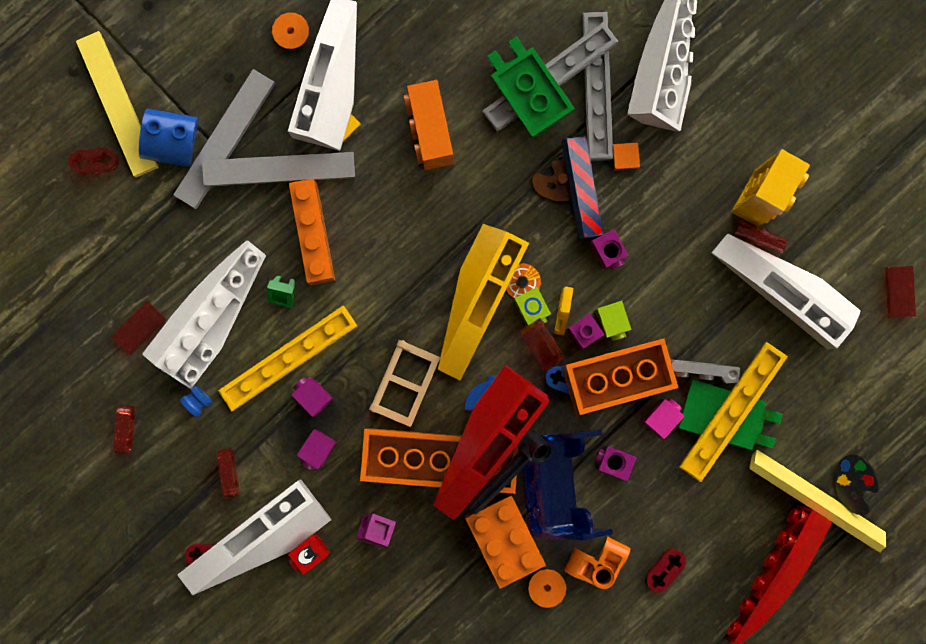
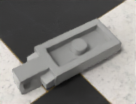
(706, 371)

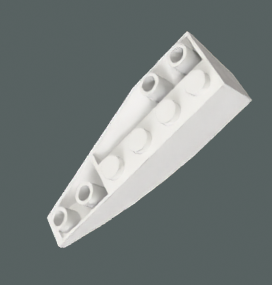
(205, 317)
(261, 538)

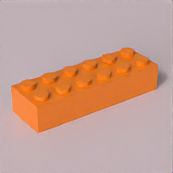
(413, 458)

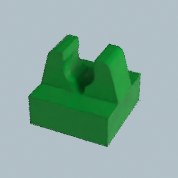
(281, 293)

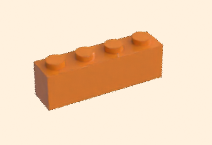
(312, 232)

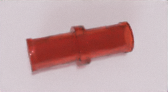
(761, 237)

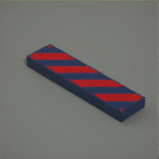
(582, 187)

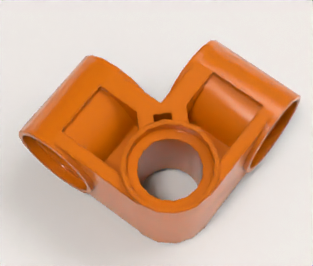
(586, 567)

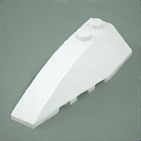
(662, 74)

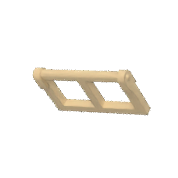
(375, 407)

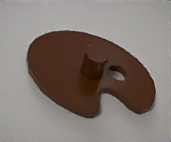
(560, 179)

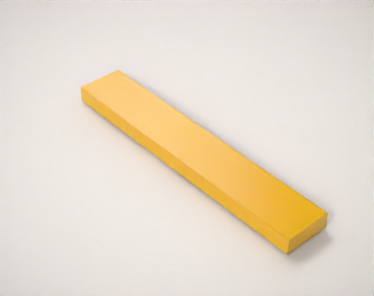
(287, 358)
(733, 411)

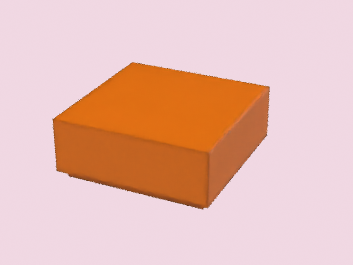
(626, 156)

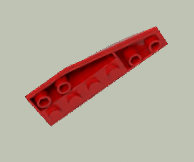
(489, 437)
(782, 571)

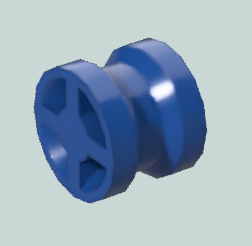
(196, 401)

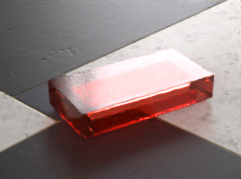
(900, 291)
(138, 327)
(542, 344)

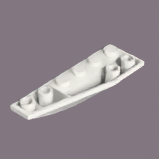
(329, 80)
(792, 290)

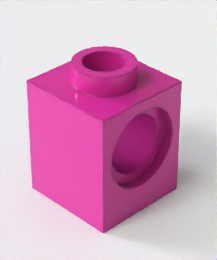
(663, 417)

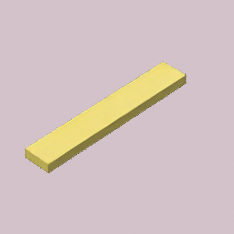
(115, 101)
(818, 501)

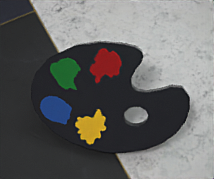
(856, 476)

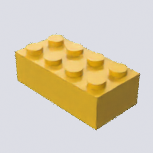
(771, 188)

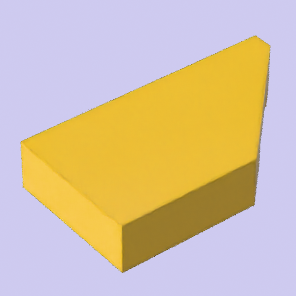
(563, 310)

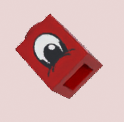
(308, 554)

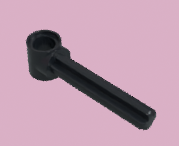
(532, 448)

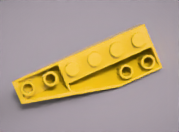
(478, 294)

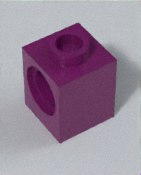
(609, 239)
(585, 331)
(311, 396)
(316, 450)
(626, 462)
(375, 530)

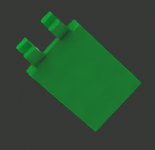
(530, 88)
(705, 400)

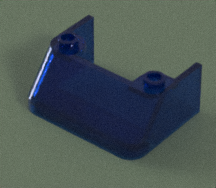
(552, 495)

